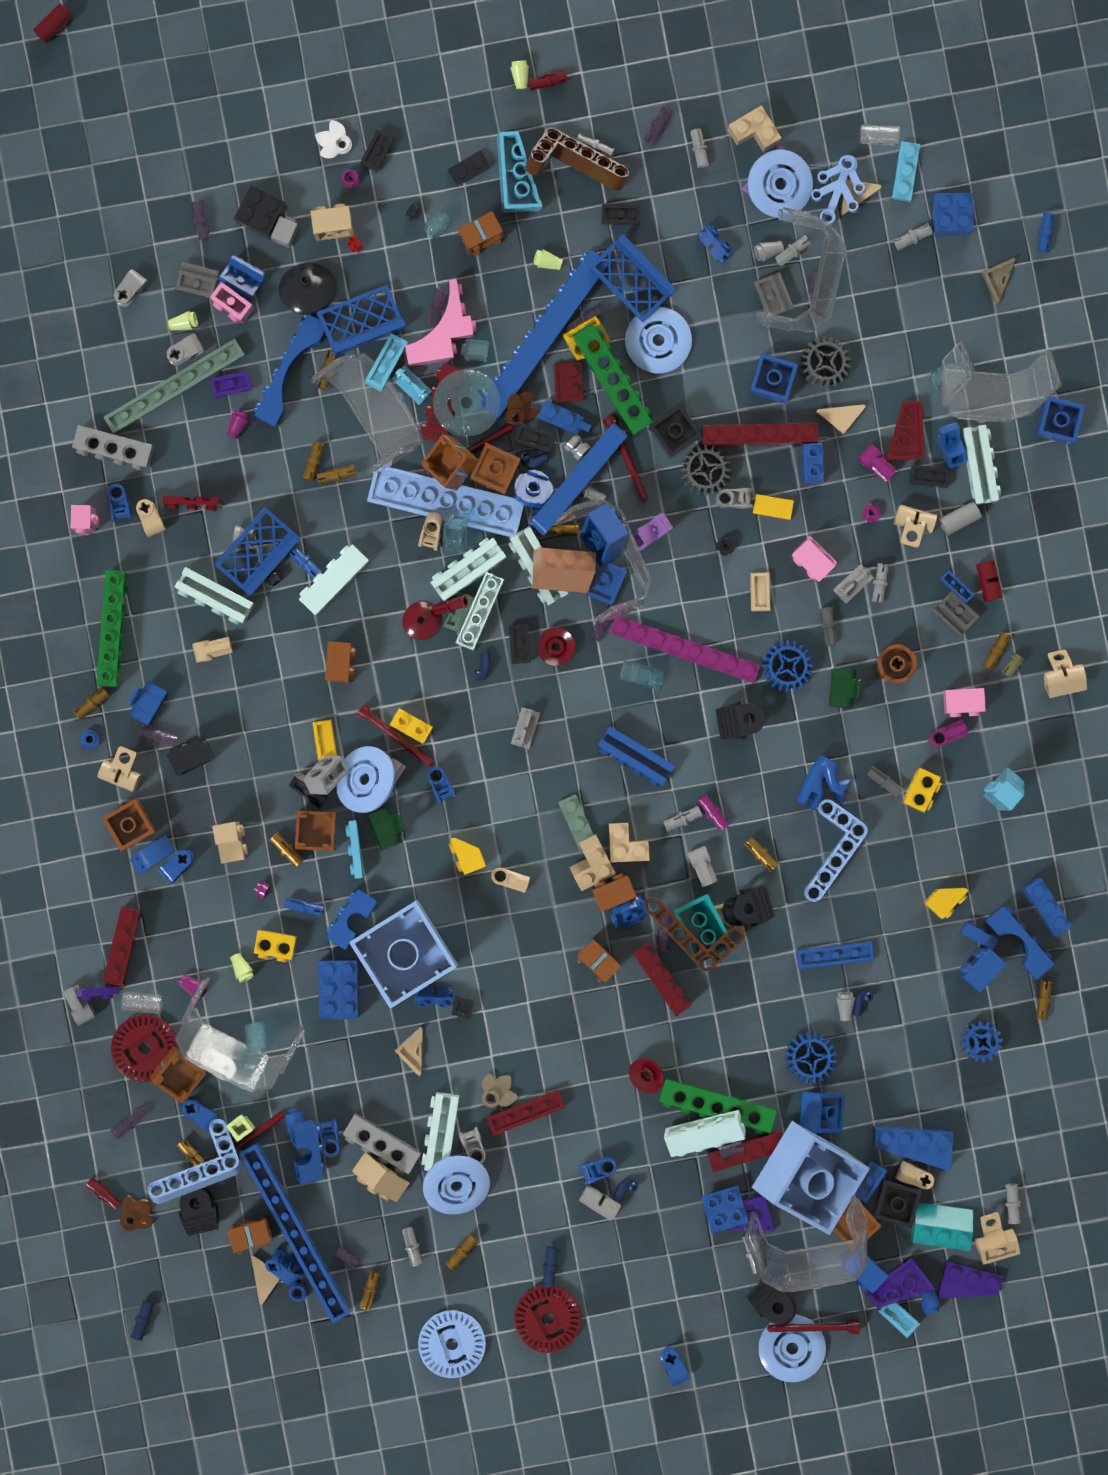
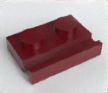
(568, 382)

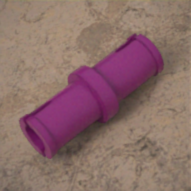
(713, 812)

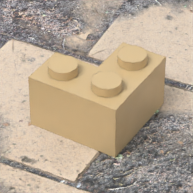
(756, 125)
(230, 842)
(621, 849)
(595, 866)
(380, 1178)

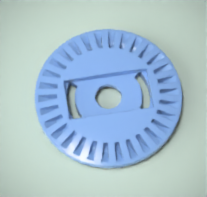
(765, 173)
(676, 339)
(378, 789)
(456, 1169)
(434, 1349)
(785, 1365)

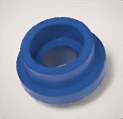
(96, 739)
(298, 1298)

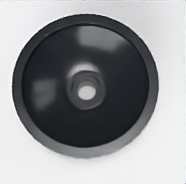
(310, 296)

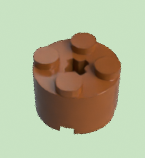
(890, 673)

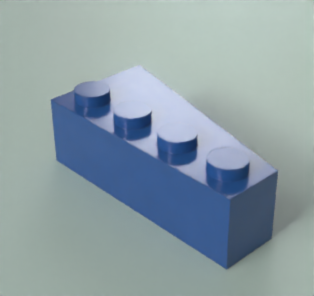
(922, 1145)

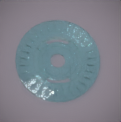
(461, 385)

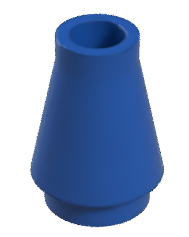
(930, 1303)

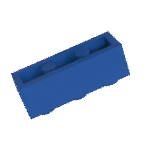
(956, 586)
(979, 935)

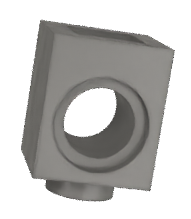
(285, 231)

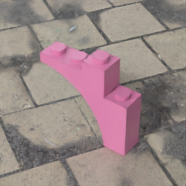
(453, 326)

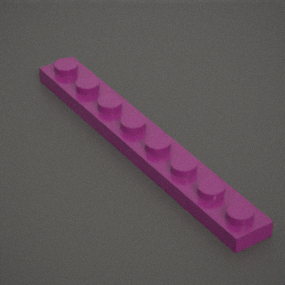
(684, 649)

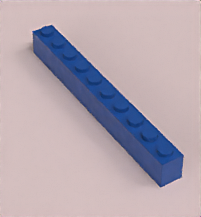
(547, 329)
(295, 1232)

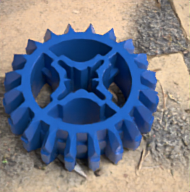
(801, 656)
(801, 1058)

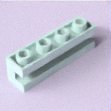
(980, 465)
(524, 544)
(468, 569)
(334, 580)
(215, 596)
(480, 611)
(442, 1128)
(704, 1133)

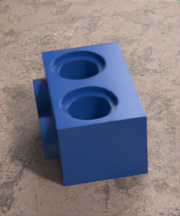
(812, 463)

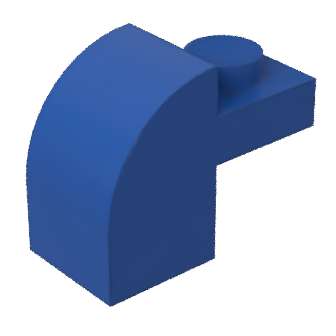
(951, 445)
(152, 854)

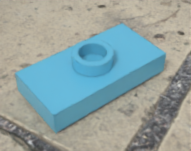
(900, 1319)

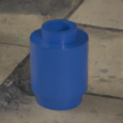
(294, 1116)

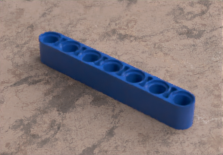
(578, 479)

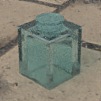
(475, 350)

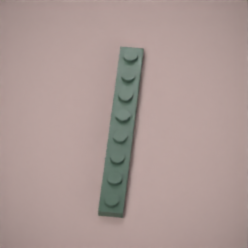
(174, 386)

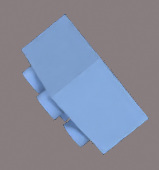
(403, 954)
(810, 1178)

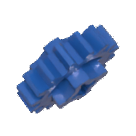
(975, 1048)

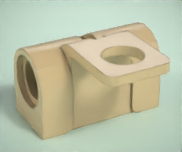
(915, 521)
(1064, 677)
(120, 773)
(996, 1242)

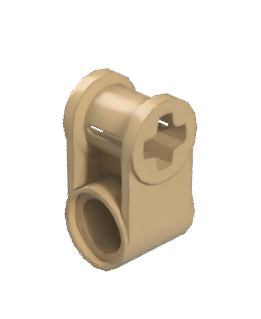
(151, 521)
(431, 534)
(911, 1174)

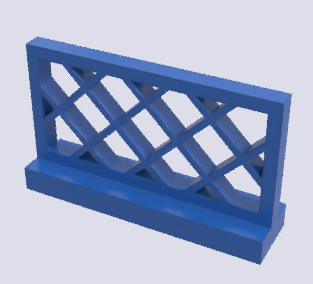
(644, 266)
(366, 336)
(267, 564)

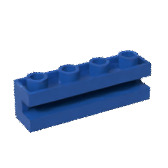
(636, 756)

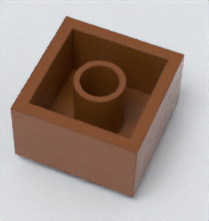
(339, 662)
(129, 825)
(613, 892)

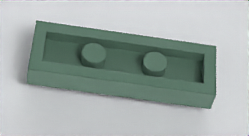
(575, 819)

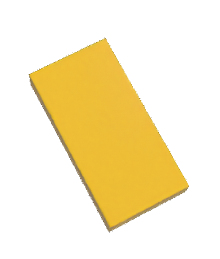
(773, 507)
(324, 738)

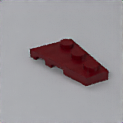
(908, 434)
(174, 502)

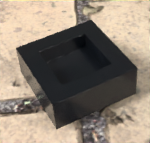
(462, 1007)

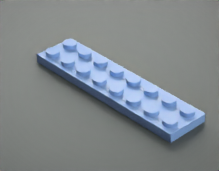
(426, 495)

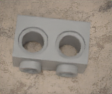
(325, 775)

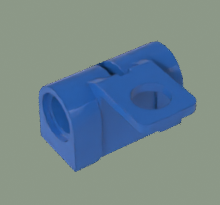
(147, 702)

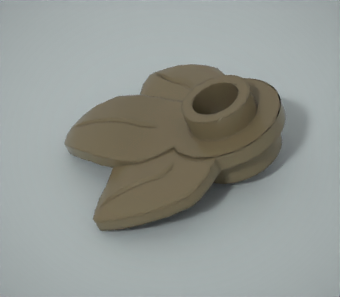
(499, 1088)

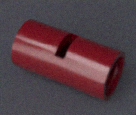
(52, 23)
(989, 581)

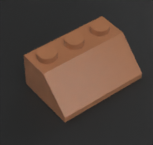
(563, 570)

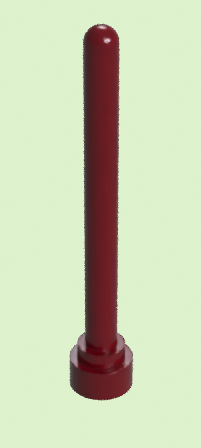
(628, 460)
(366, 714)
(256, 1133)
(851, 1327)

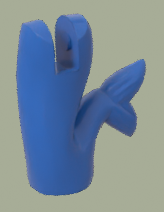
(813, 783)

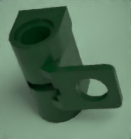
(844, 688)
(386, 828)

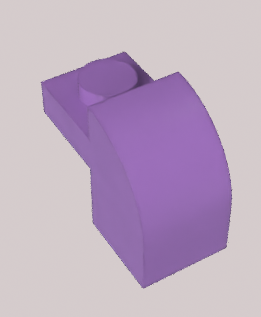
(652, 531)

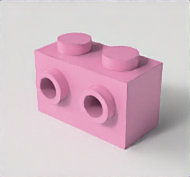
(231, 302)
(84, 519)
(813, 559)
(964, 701)

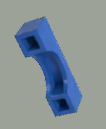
(1035, 960)

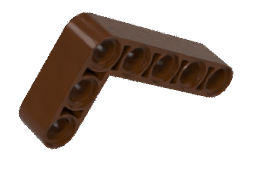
(578, 156)
(690, 938)

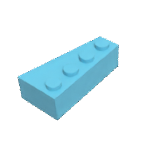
(516, 184)
(1005, 790)

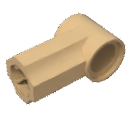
(207, 650)
(512, 880)

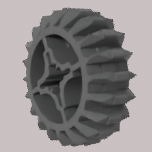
(831, 368)
(696, 473)

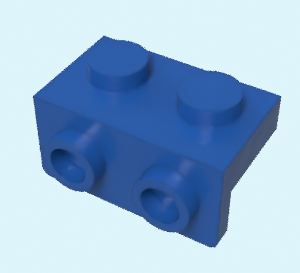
(242, 277)

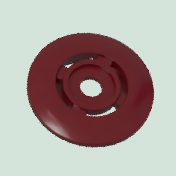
(131, 1035)
(529, 1322)

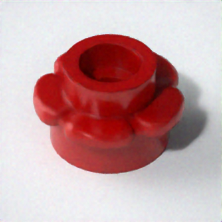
(354, 244)

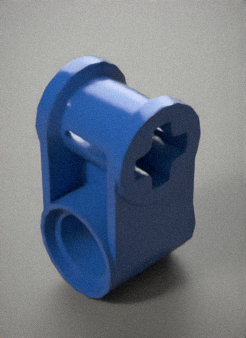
(119, 504)
(441, 786)
(174, 868)
(202, 1116)
(329, 1135)
(597, 1170)
(285, 1268)
(675, 1368)

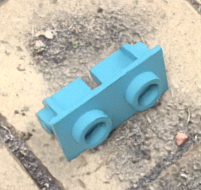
(411, 384)

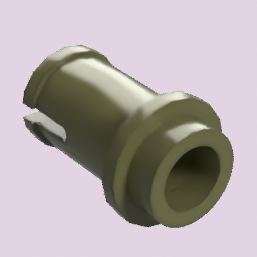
(1013, 665)

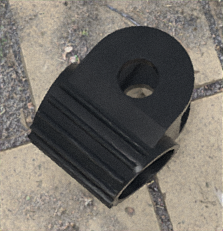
(732, 723)
(749, 906)
(199, 1218)
(766, 1298)

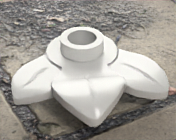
(331, 139)

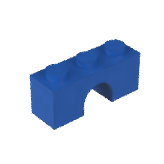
(1047, 906)
(340, 932)
(309, 1167)

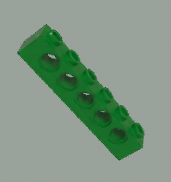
(642, 417)
(112, 628)
(671, 1087)

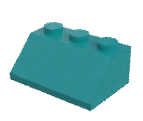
(703, 922)
(943, 1226)

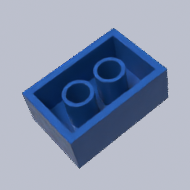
(604, 534)
(338, 989)

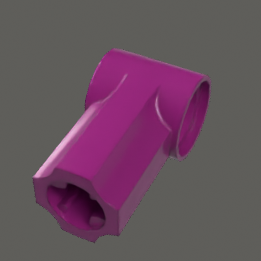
(874, 461)
(949, 733)

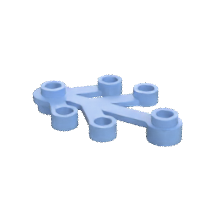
(839, 187)

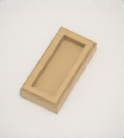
(760, 591)

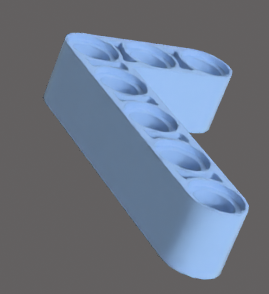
(837, 851)
(200, 1170)

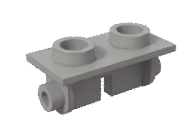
(853, 583)
(525, 728)

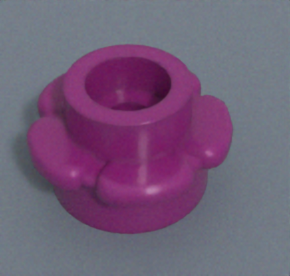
(350, 173)
(866, 513)
(262, 890)

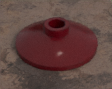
(420, 631)
(553, 636)
(646, 1075)

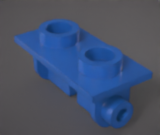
(711, 236)
(442, 998)

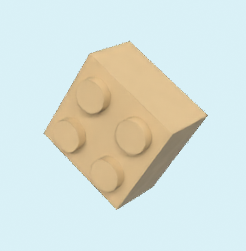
(332, 222)

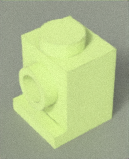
(240, 1127)

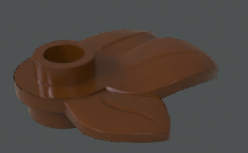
(522, 407)
(137, 1211)

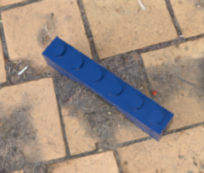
(272, 406)

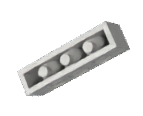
(86, 435)
(376, 1133)

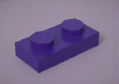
(231, 384)
(105, 992)

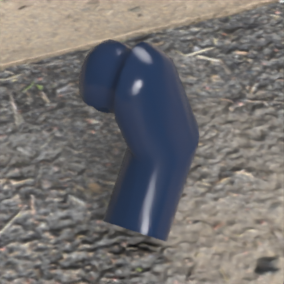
(533, 462)
(485, 667)
(861, 999)
(624, 1187)

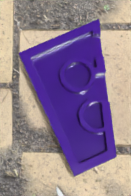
(756, 1205)
(967, 1281)
(901, 1284)

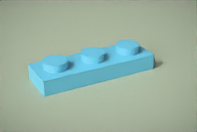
(905, 171)
(386, 362)
(354, 849)

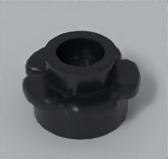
(413, 212)
(730, 546)
(274, 578)

